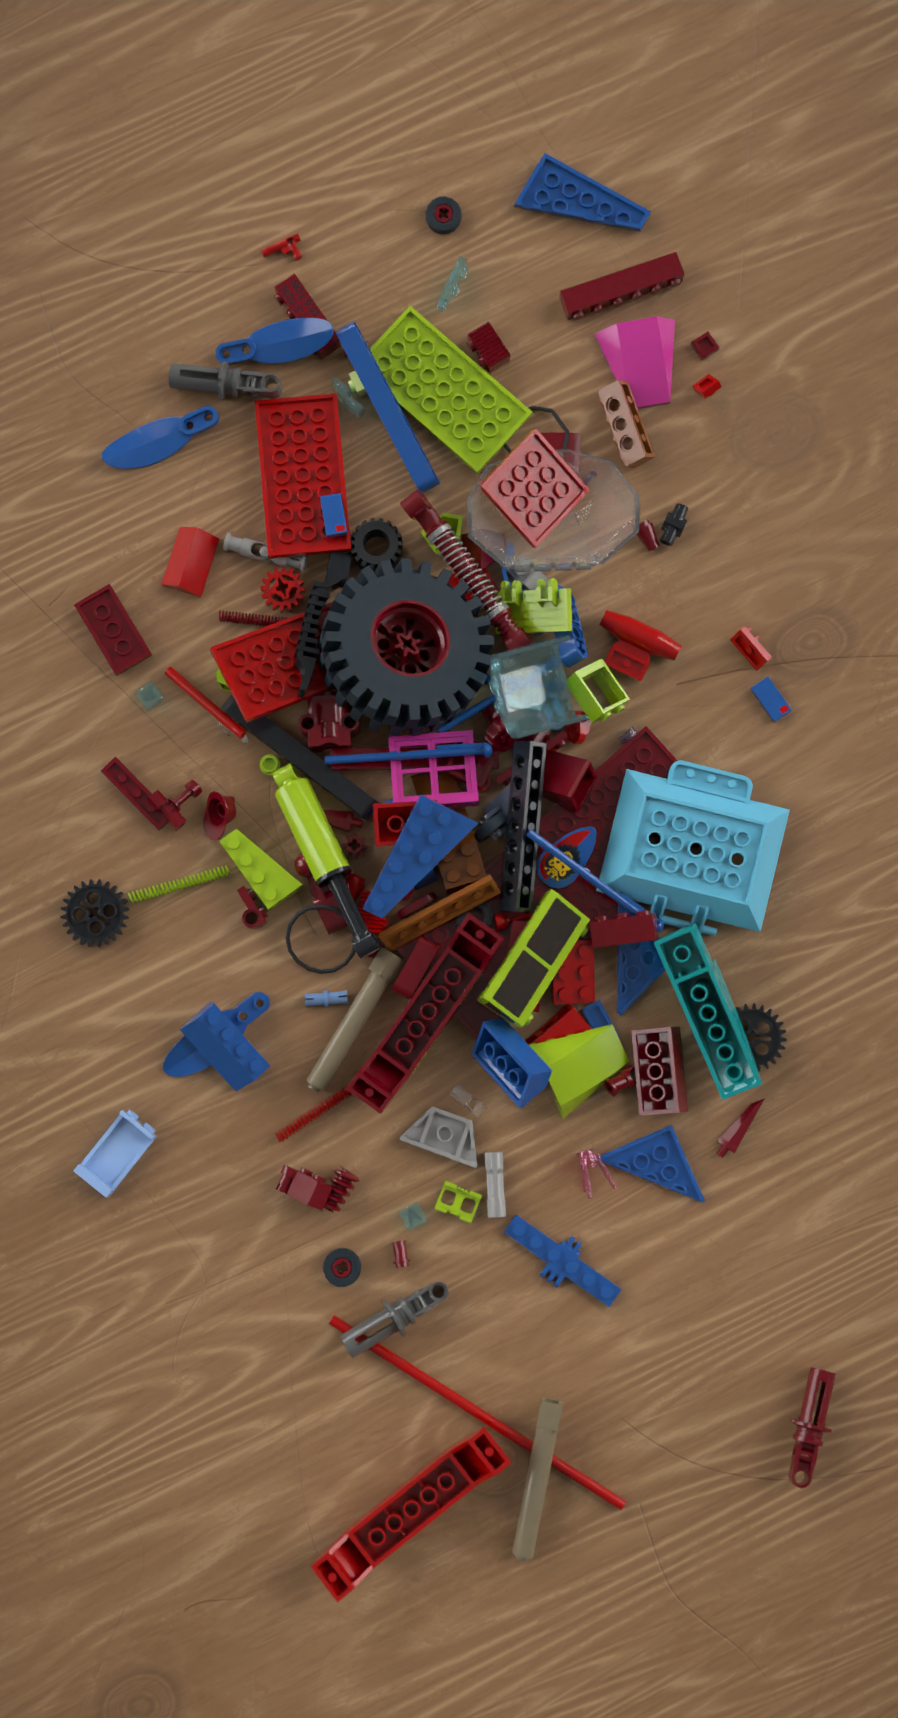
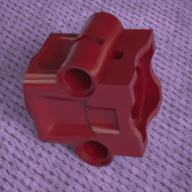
(329, 723)

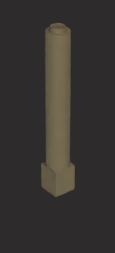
(384, 970)
(537, 1478)

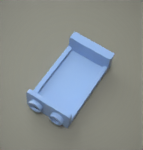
(116, 1153)

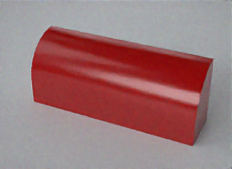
(563, 1023)

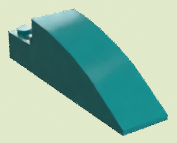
(709, 1010)

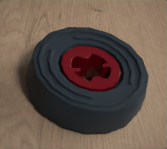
(453, 219)
(348, 1276)

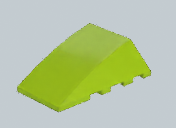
(581, 1064)

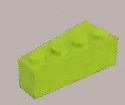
(265, 875)

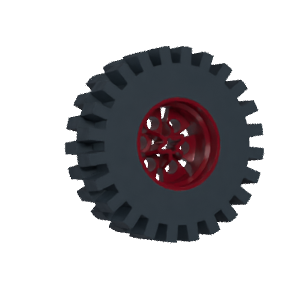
(438, 616)

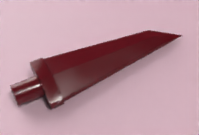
(342, 819)
(734, 1134)

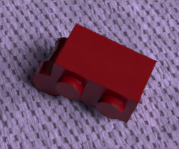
(304, 1187)

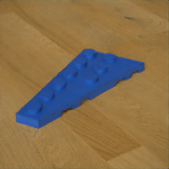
(569, 193)
(422, 844)

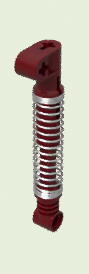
(440, 534)

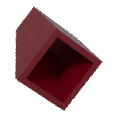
(567, 780)

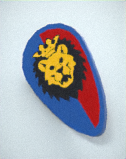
(577, 846)

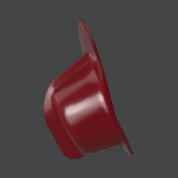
(218, 813)

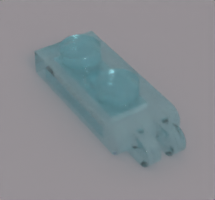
(452, 288)

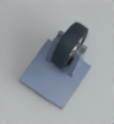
(495, 821)

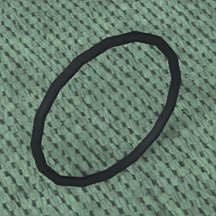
(321, 906)

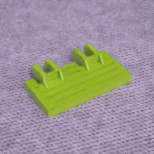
(535, 611)

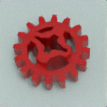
(290, 587)

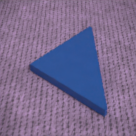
(636, 969)
(659, 1160)

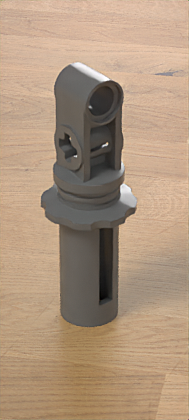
(223, 381)
(402, 1314)

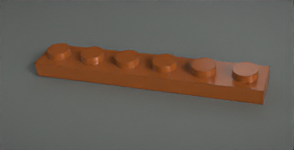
(439, 913)

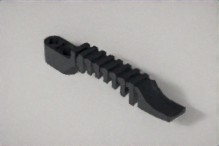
(305, 651)

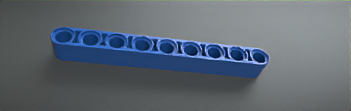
(387, 407)

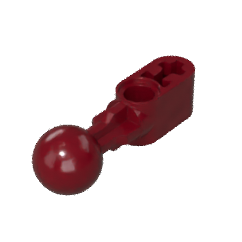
(321, 895)

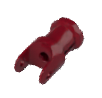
(620, 1082)

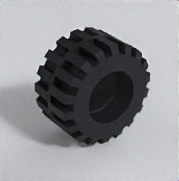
(376, 529)

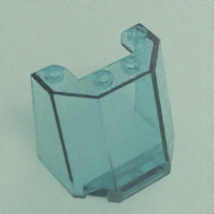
(532, 688)

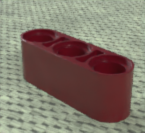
(415, 967)

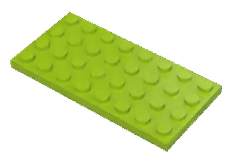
(447, 390)

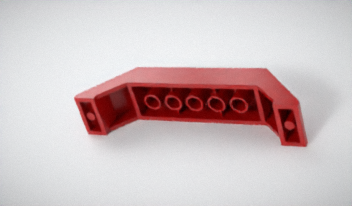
(408, 1511)

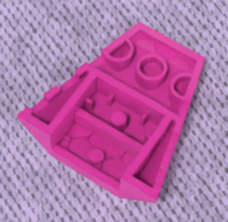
(643, 356)

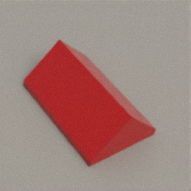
(190, 560)
(390, 820)

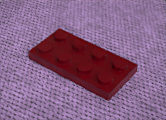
(113, 629)

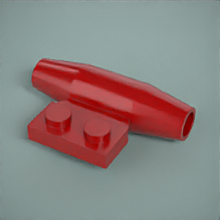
(636, 643)

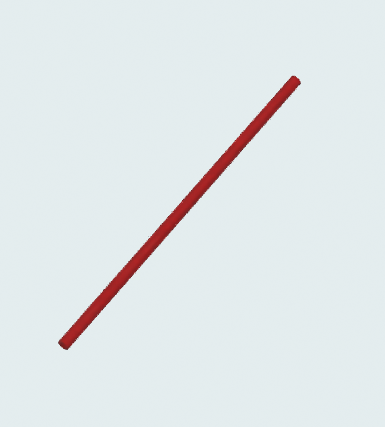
(481, 1415)

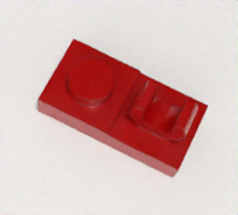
(751, 648)

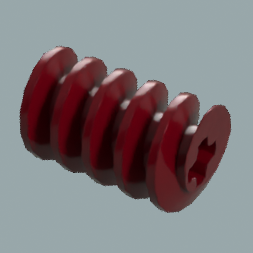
(339, 1189)

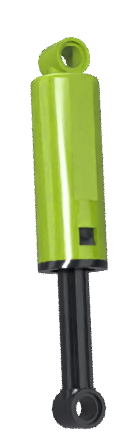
(321, 850)

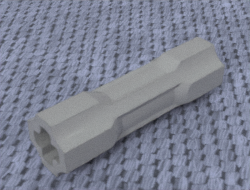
(495, 1184)

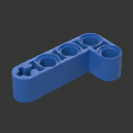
(575, 649)

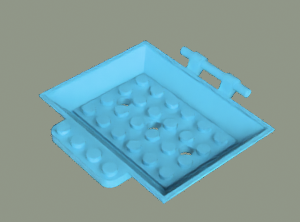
(686, 809)

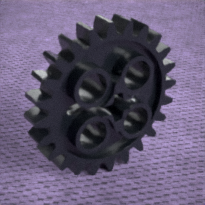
(83, 928)
(753, 1018)

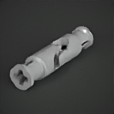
(246, 546)

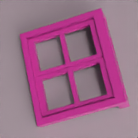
(449, 800)

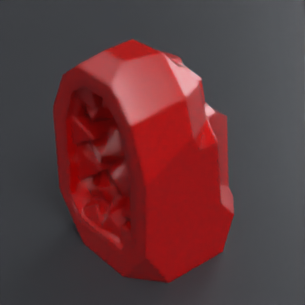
(578, 731)

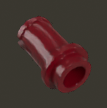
(400, 1254)

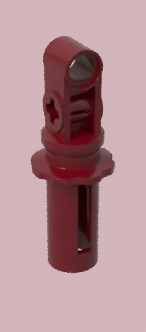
(809, 1435)

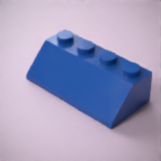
(224, 1047)
(510, 1061)

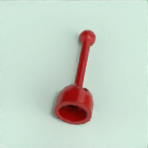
(502, 920)

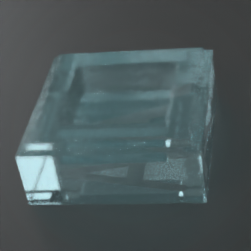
(149, 695)
(412, 1216)

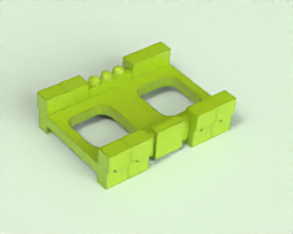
(455, 1208)

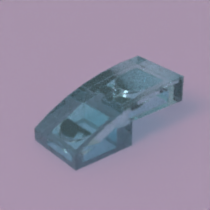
(344, 394)

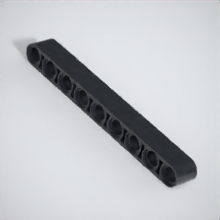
(304, 760)

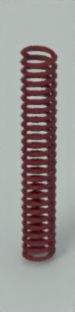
(264, 622)

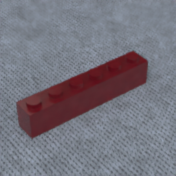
(622, 286)

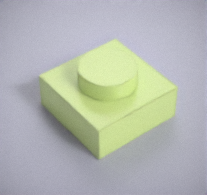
(356, 384)

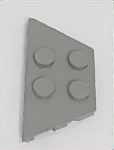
(444, 1135)

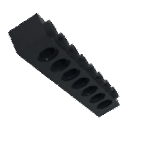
(523, 815)

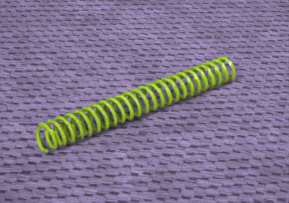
(179, 886)

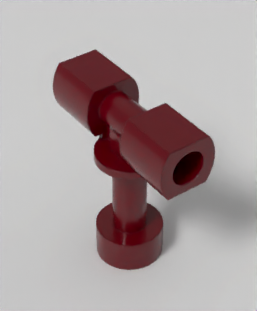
(170, 806)

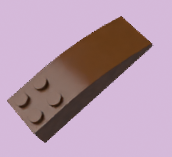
(463, 863)

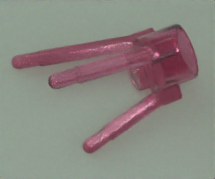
(587, 1161)

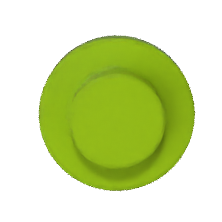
(269, 764)

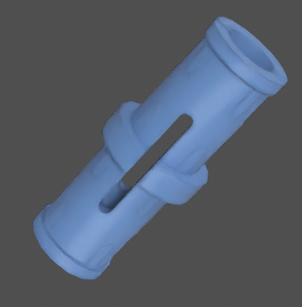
(326, 998)

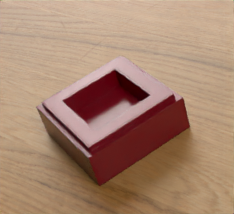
(705, 345)

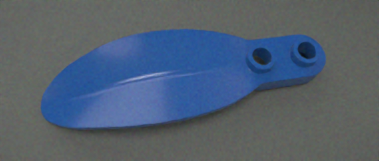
(279, 342)
(157, 439)
(184, 1056)

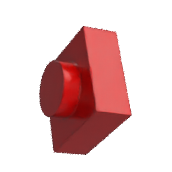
(707, 386)

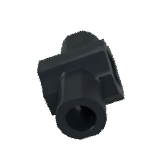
(674, 524)

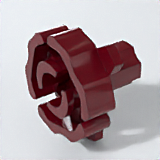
(496, 733)

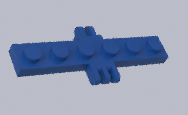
(562, 1260)

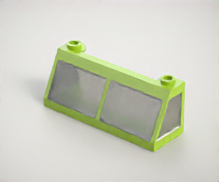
(534, 959)

